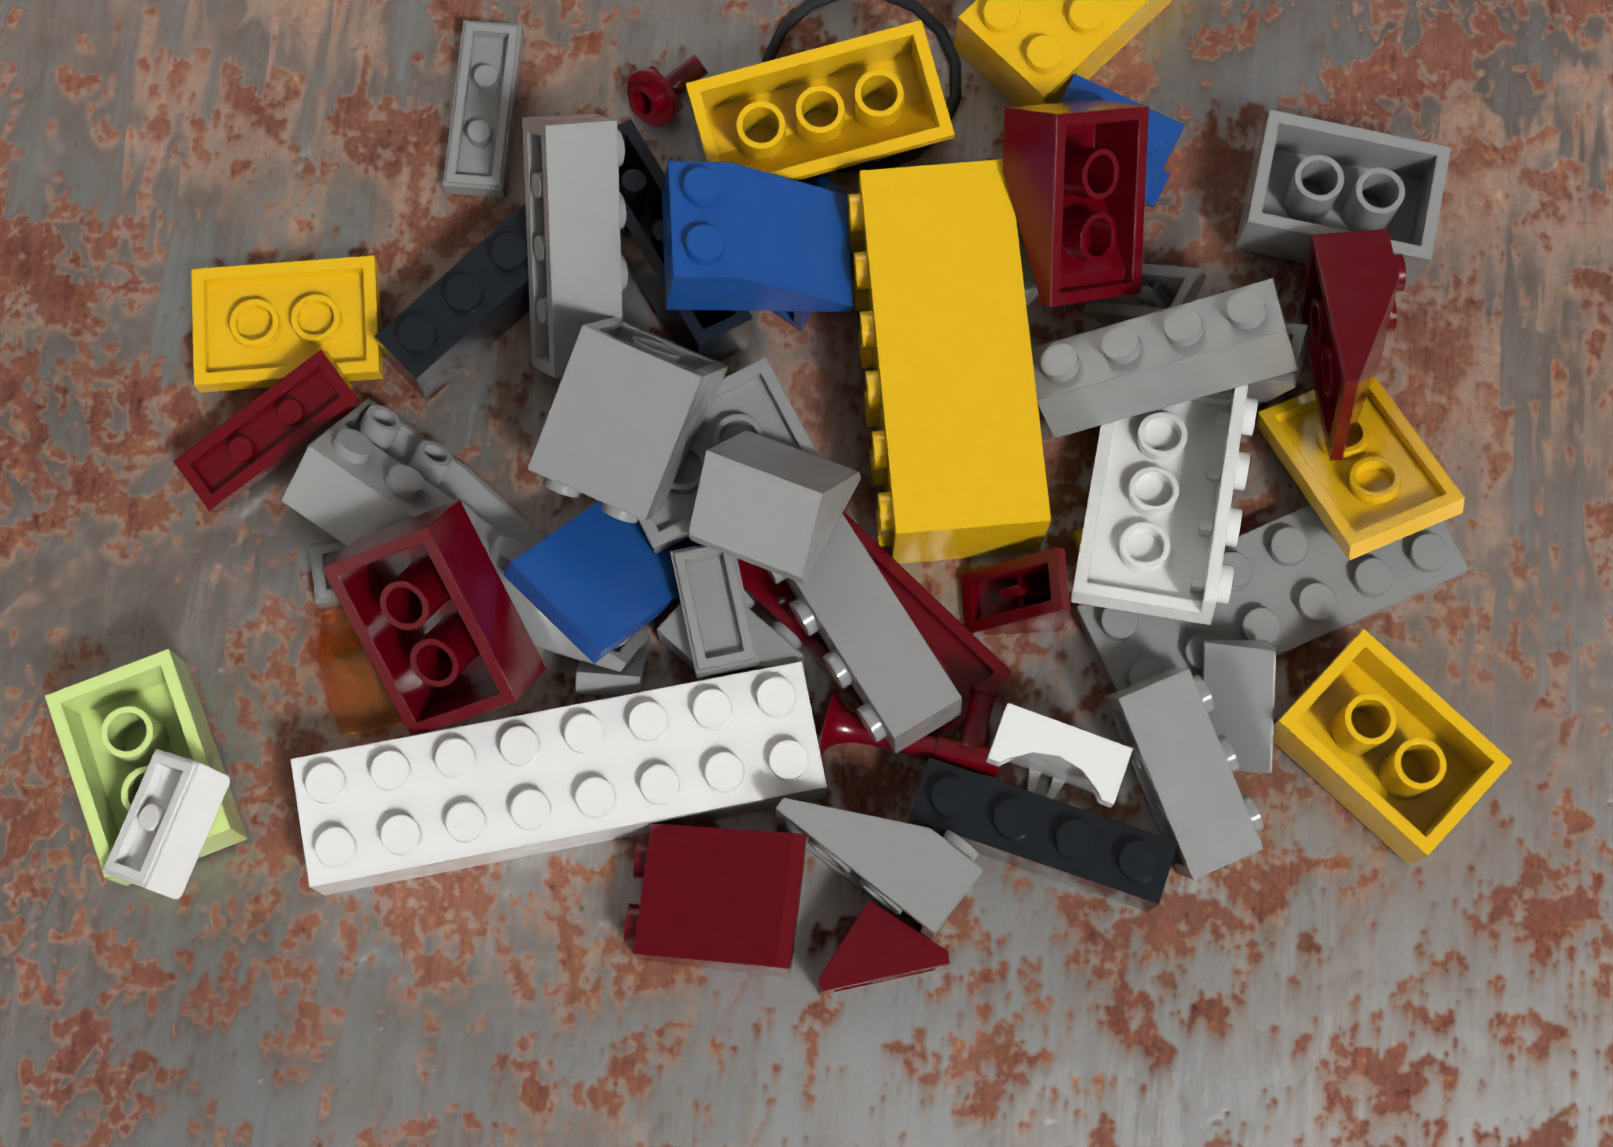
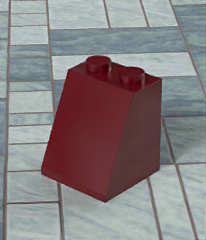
(717, 898)

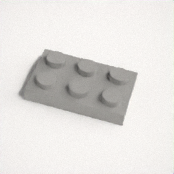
(745, 401)

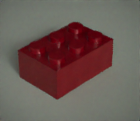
(435, 619)

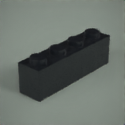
(641, 183)
(462, 311)
(1045, 835)

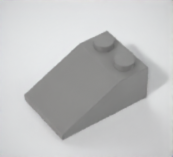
(889, 861)

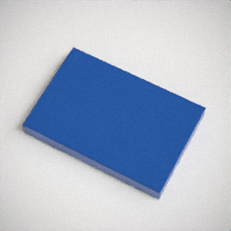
(597, 580)

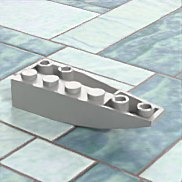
(382, 472)

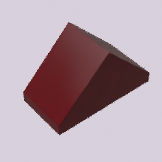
(1017, 595)
(880, 951)

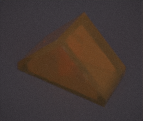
(351, 680)

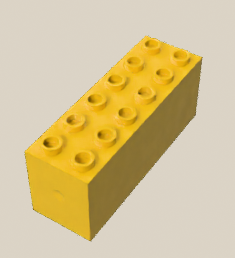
(947, 363)

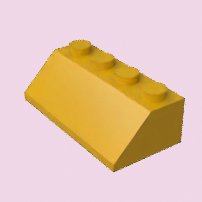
(824, 106)

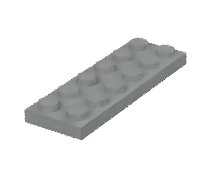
(1285, 589)

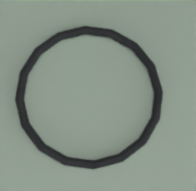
(930, 21)

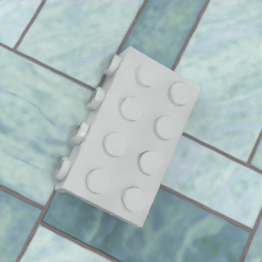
(1165, 509)

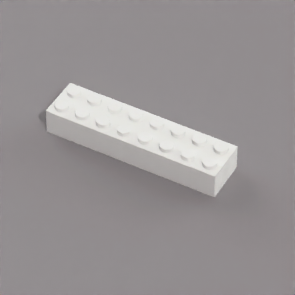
(557, 778)

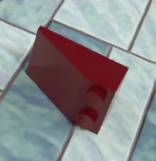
(1079, 195)
(1350, 310)

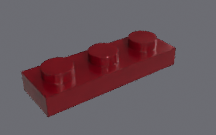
(268, 431)

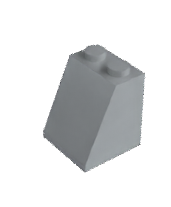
(624, 418)

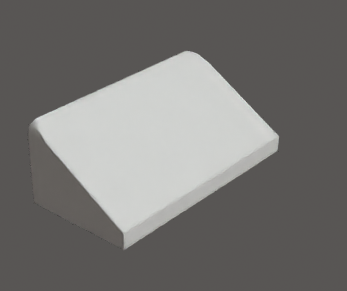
(167, 824)

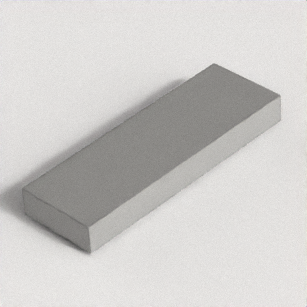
(483, 109)

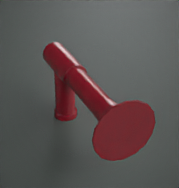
(967, 752)

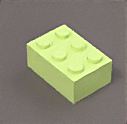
(112, 731)

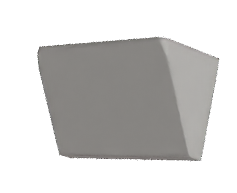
(1243, 695)

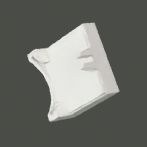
(1059, 753)

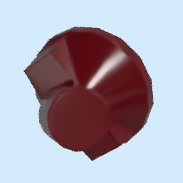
(661, 92)

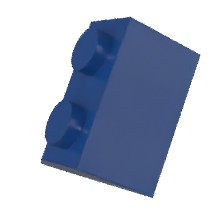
(753, 241)

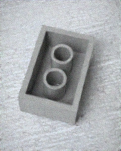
(1338, 179)

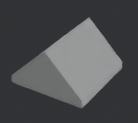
(769, 503)

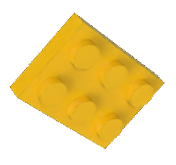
(272, 317)
(1382, 485)

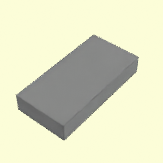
(714, 611)

